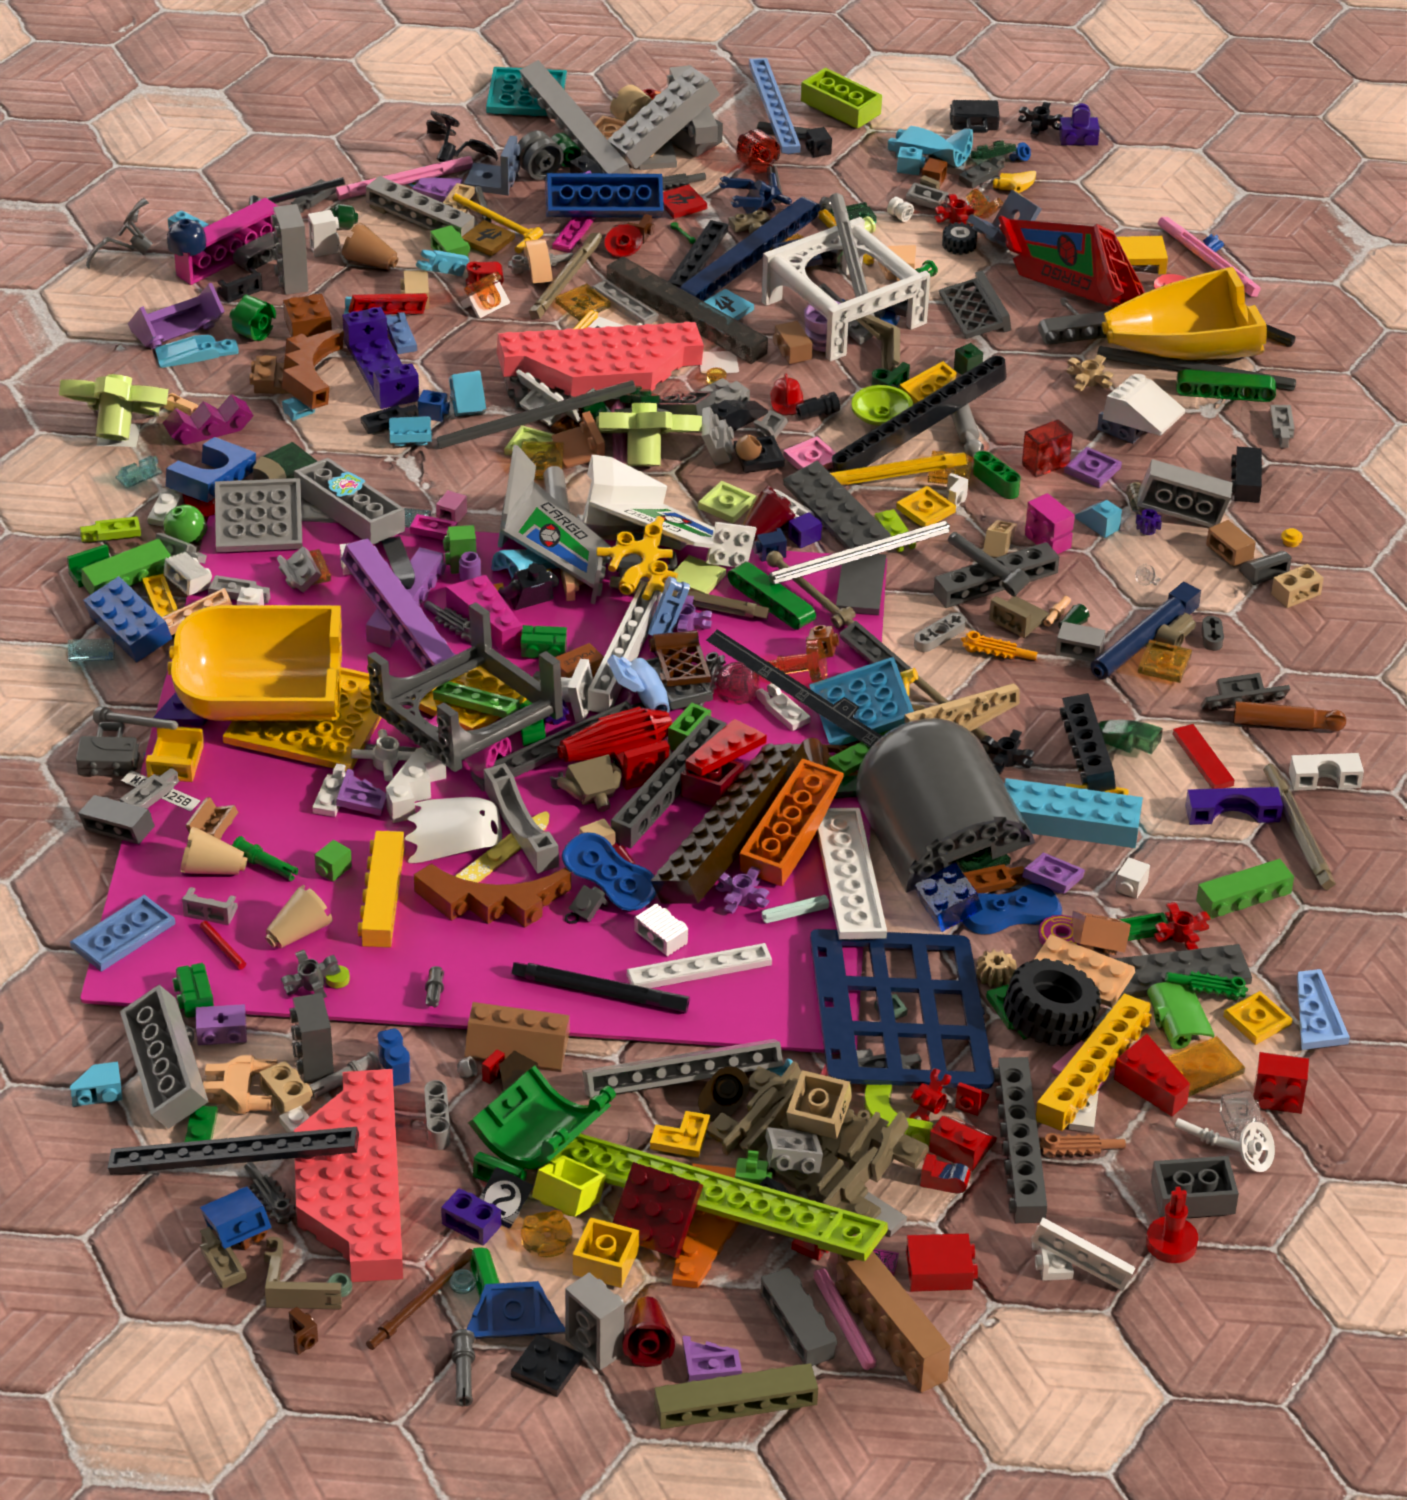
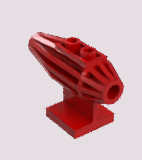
(630, 737)

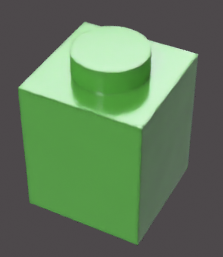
(333, 860)

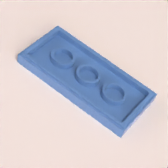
(122, 933)

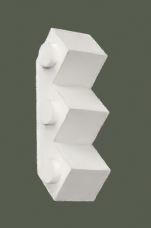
(413, 784)

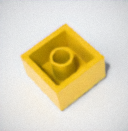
(606, 1251)

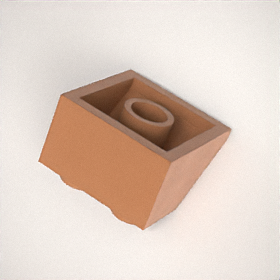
(1100, 932)

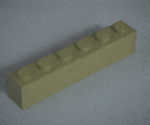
(735, 1396)

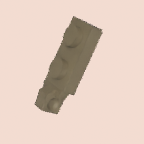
(220, 1260)

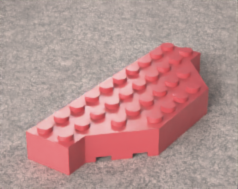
(601, 356)
(355, 1196)

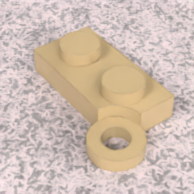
(463, 190)

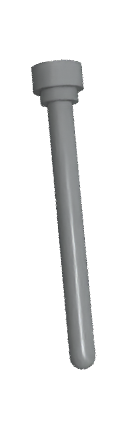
(105, 714)

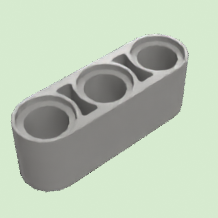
(437, 1115)

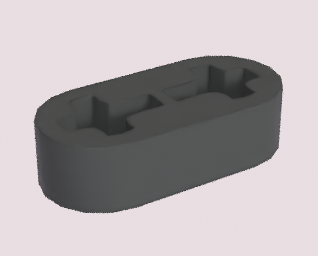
(1215, 632)

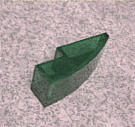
(1131, 734)

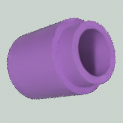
(469, 566)

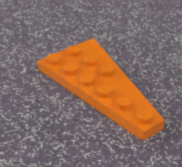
(703, 1241)

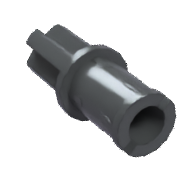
(434, 986)

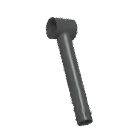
(1012, 582)

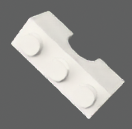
(1343, 768)

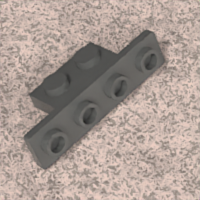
(1243, 689)

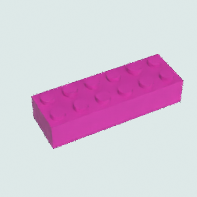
(224, 239)

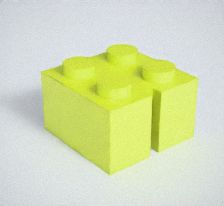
(568, 1186)

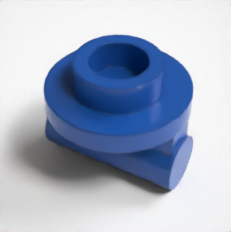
(1022, 152)
(1213, 242)

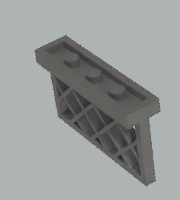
(989, 301)

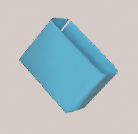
(467, 393)

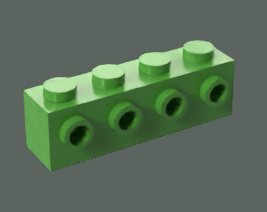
(129, 565)
(1245, 888)

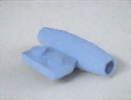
(640, 678)

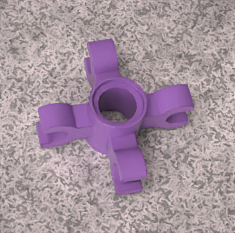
(689, 618)
(742, 890)

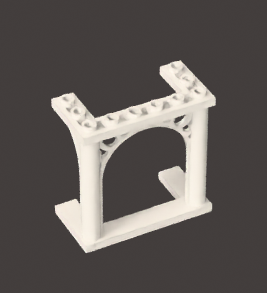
(781, 270)

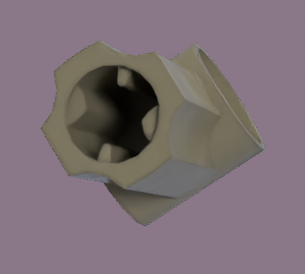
(1176, 631)

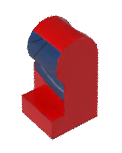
(944, 1175)

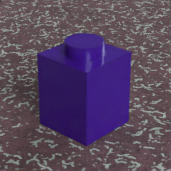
(804, 530)

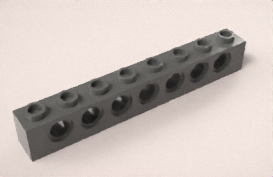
(661, 787)
(1021, 1140)

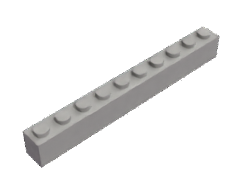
(571, 118)

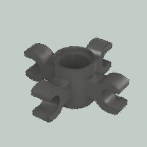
(310, 974)

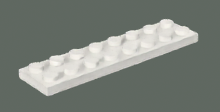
(850, 875)

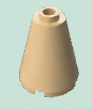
(211, 855)
(298, 918)

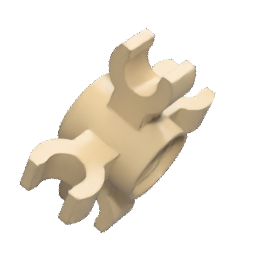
(1089, 373)

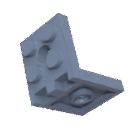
(499, 177)
(1014, 203)

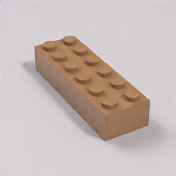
(894, 1320)

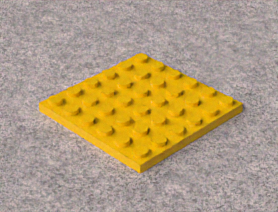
(316, 741)

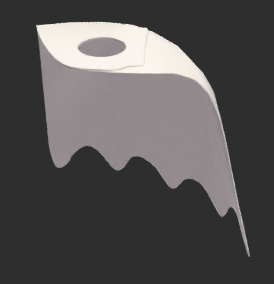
(453, 827)

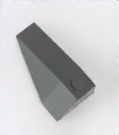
(686, 405)

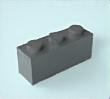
(116, 819)

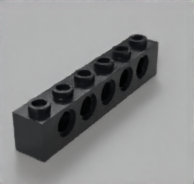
(1087, 743)

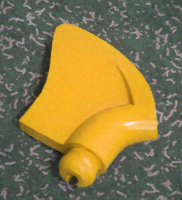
(1016, 181)

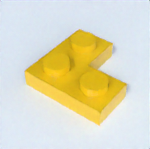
(682, 1141)

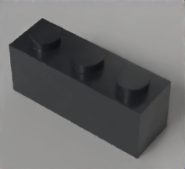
(1246, 474)

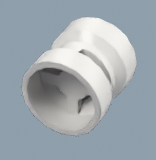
(900, 209)

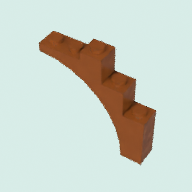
(300, 360)
(490, 901)

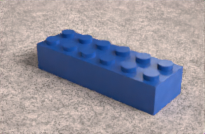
(603, 195)

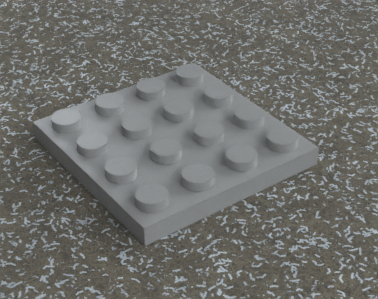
(258, 515)

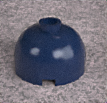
(186, 237)

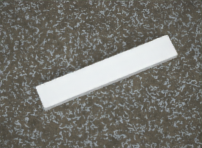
(700, 966)

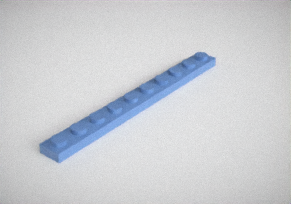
(774, 106)

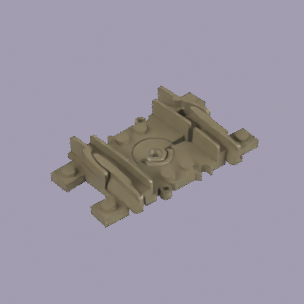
(861, 1143)

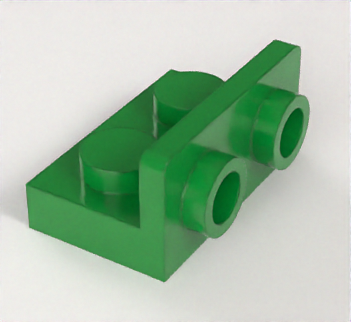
(83, 559)

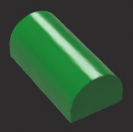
(485, 1165)
(483, 1268)

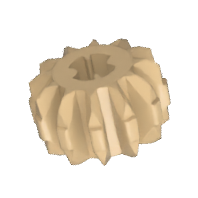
(995, 968)

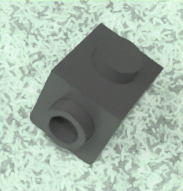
(588, 902)

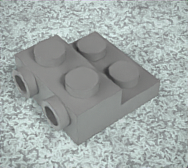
(728, 391)
(717, 437)
(793, 1150)

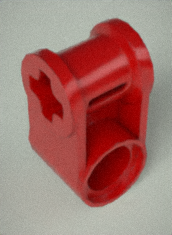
(482, 270)

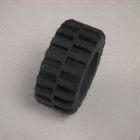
(1052, 1002)

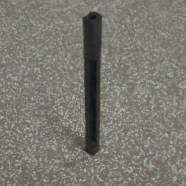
(602, 986)

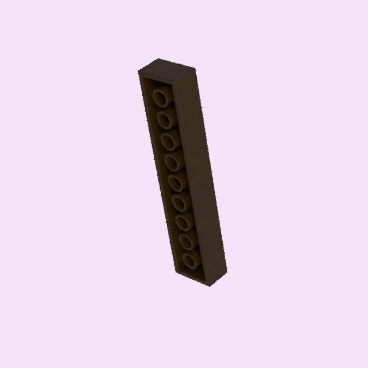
(726, 826)

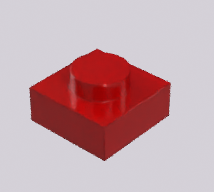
(490, 1066)

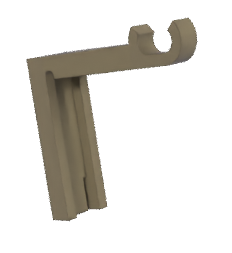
(889, 336)
(296, 1294)

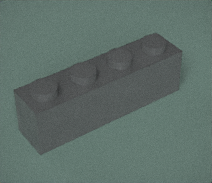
(798, 1317)

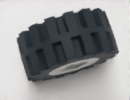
(959, 238)

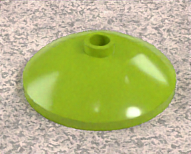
(879, 403)

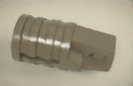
(1132, 493)

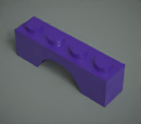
(1260, 803)

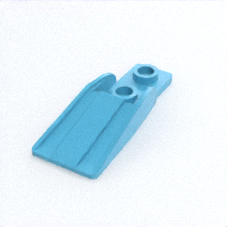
(194, 349)

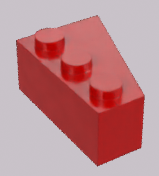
(1152, 1076)

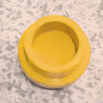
(1291, 537)

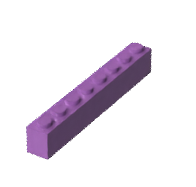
(396, 604)

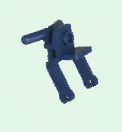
(759, 193)

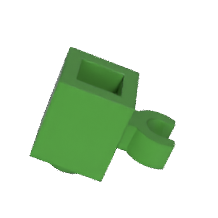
(752, 1169)

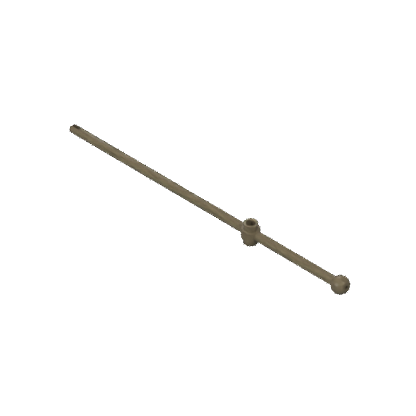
(844, 616)

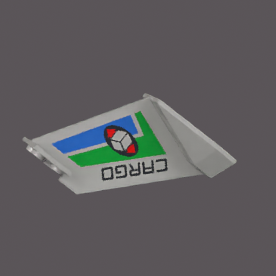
(548, 528)

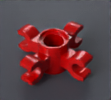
(956, 212)
(1182, 926)
(930, 1096)

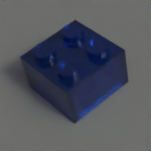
(948, 897)

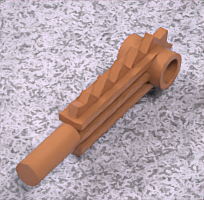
(1056, 1144)

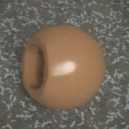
(748, 447)

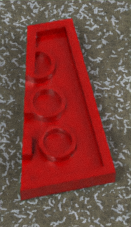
(724, 747)

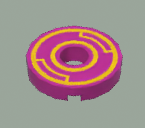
(1055, 925)

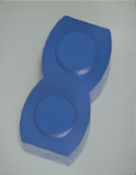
(394, 1055)

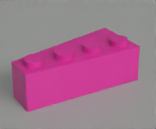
(505, 627)

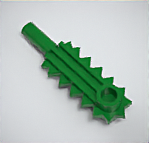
(1231, 988)

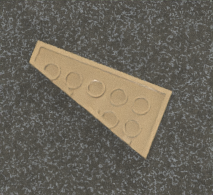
(973, 709)

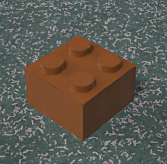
(307, 315)

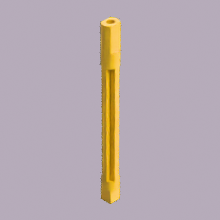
(899, 468)

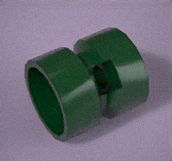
(569, 148)

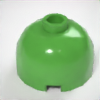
(185, 523)

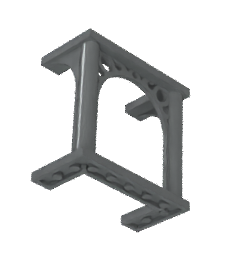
(449, 740)

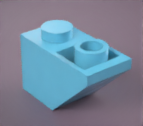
(97, 1085)

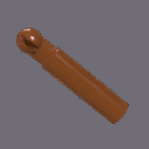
(1288, 716)

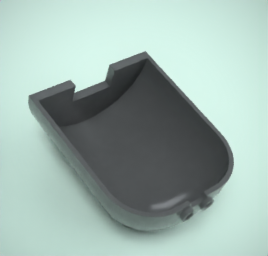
(936, 799)

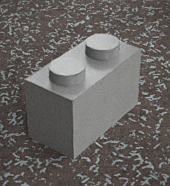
(1080, 641)

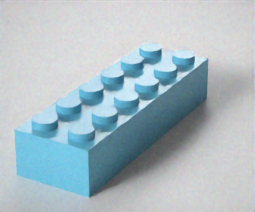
(1077, 812)

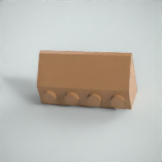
(529, 1032)

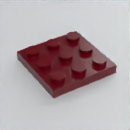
(658, 1207)

